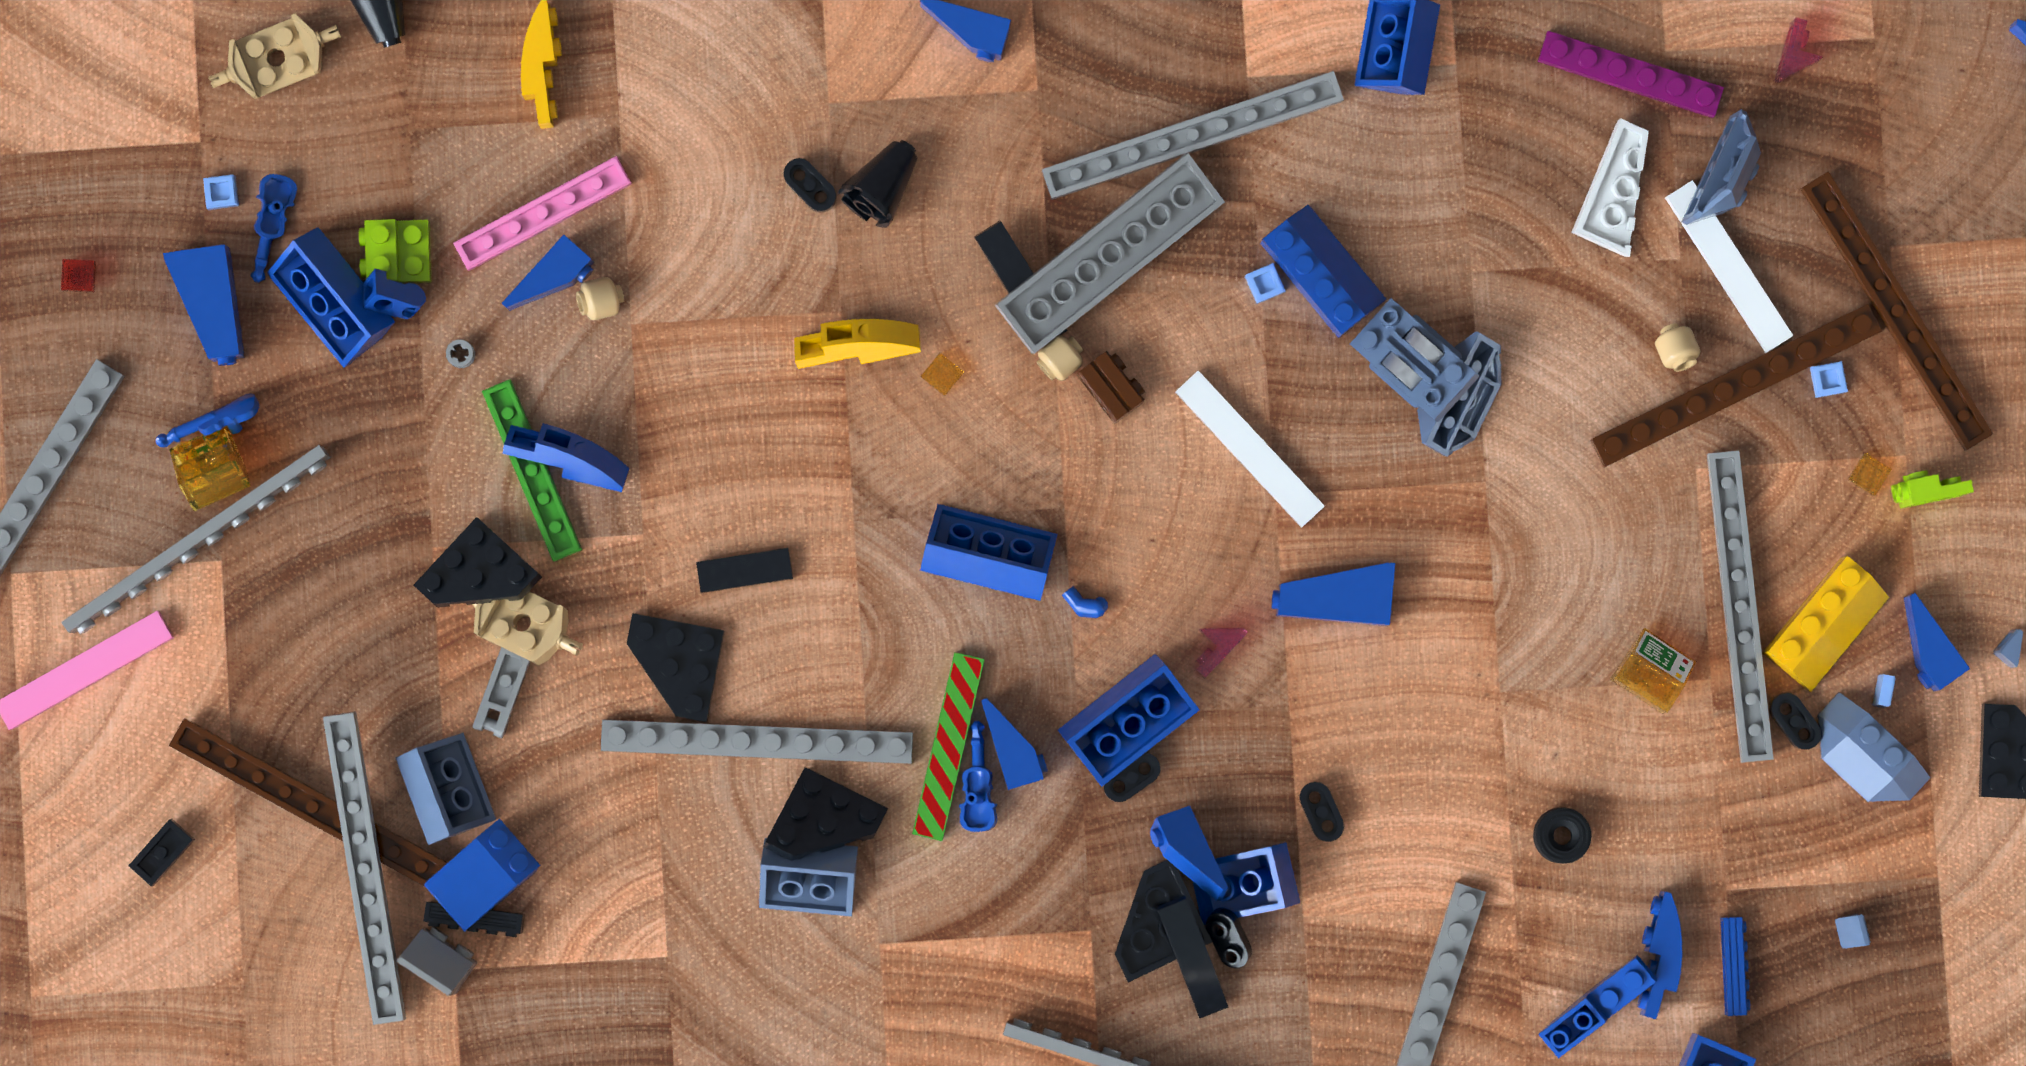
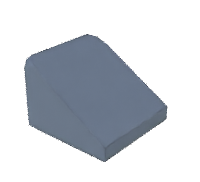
(2009, 648)
(1852, 931)

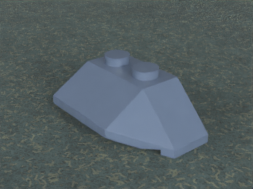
(1727, 171)
(1467, 415)
(1867, 753)

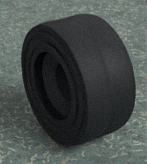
(1544, 835)

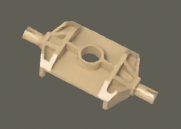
(250, 57)
(538, 643)

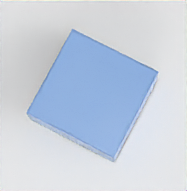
(221, 192)
(1265, 283)
(1828, 379)
(1884, 690)

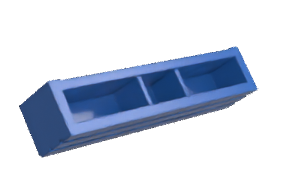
(1734, 966)

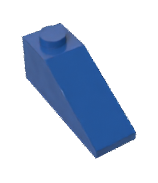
(975, 29)
(554, 272)
(1932, 650)
(1015, 753)
(1187, 849)

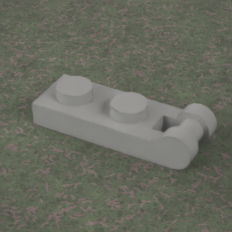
(501, 692)

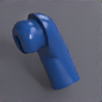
(1085, 607)

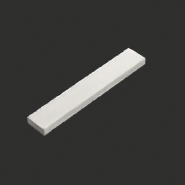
(1732, 273)
(1249, 449)

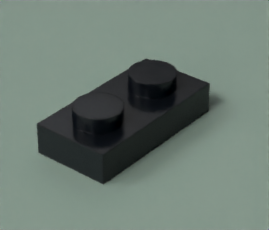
(161, 852)

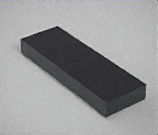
(744, 570)

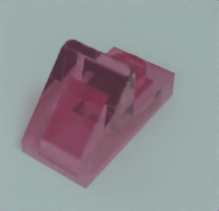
(1792, 58)
(1224, 640)

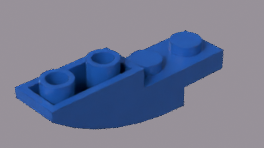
(577, 456)
(1665, 941)
(1597, 1006)

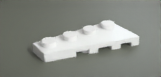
(1612, 197)

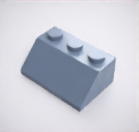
(445, 788)
(810, 884)

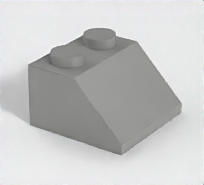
(438, 961)

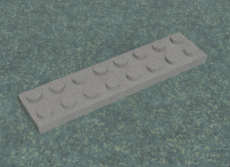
(1109, 253)

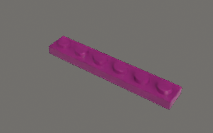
(1630, 74)

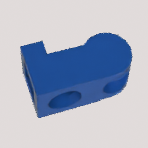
(391, 296)

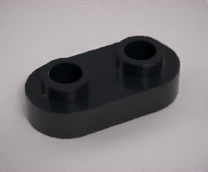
(810, 185)
(1795, 720)
(1133, 779)
(1321, 811)
(1230, 939)

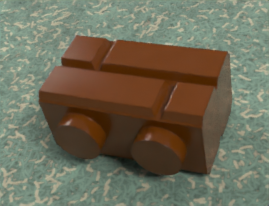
(1111, 386)

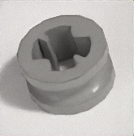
(455, 361)

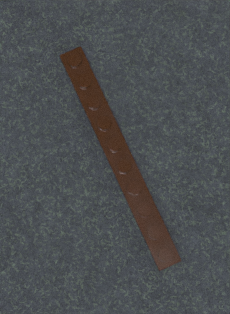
(1896, 311)
(1736, 385)
(297, 797)

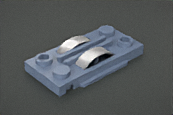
(1414, 360)

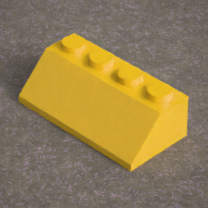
(1826, 623)

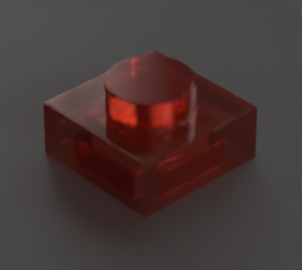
(78, 275)

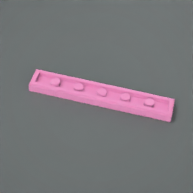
(542, 213)
(84, 670)

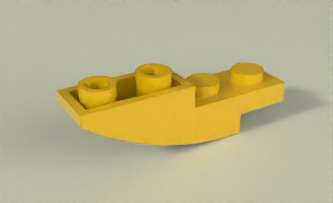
(539, 52)
(861, 338)

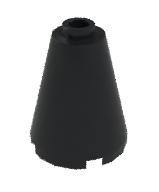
(382, 19)
(880, 184)

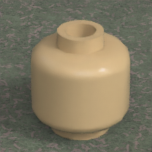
(599, 298)
(1677, 347)
(1060, 358)

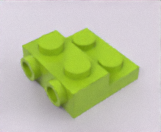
(398, 249)
(1923, 489)

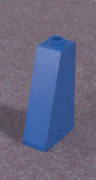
(209, 294)
(1344, 596)

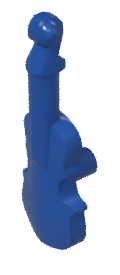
(275, 195)
(228, 415)
(978, 810)

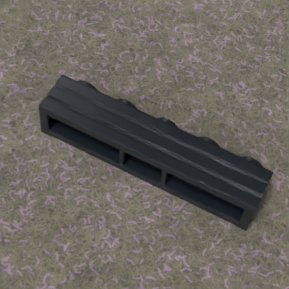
(491, 922)

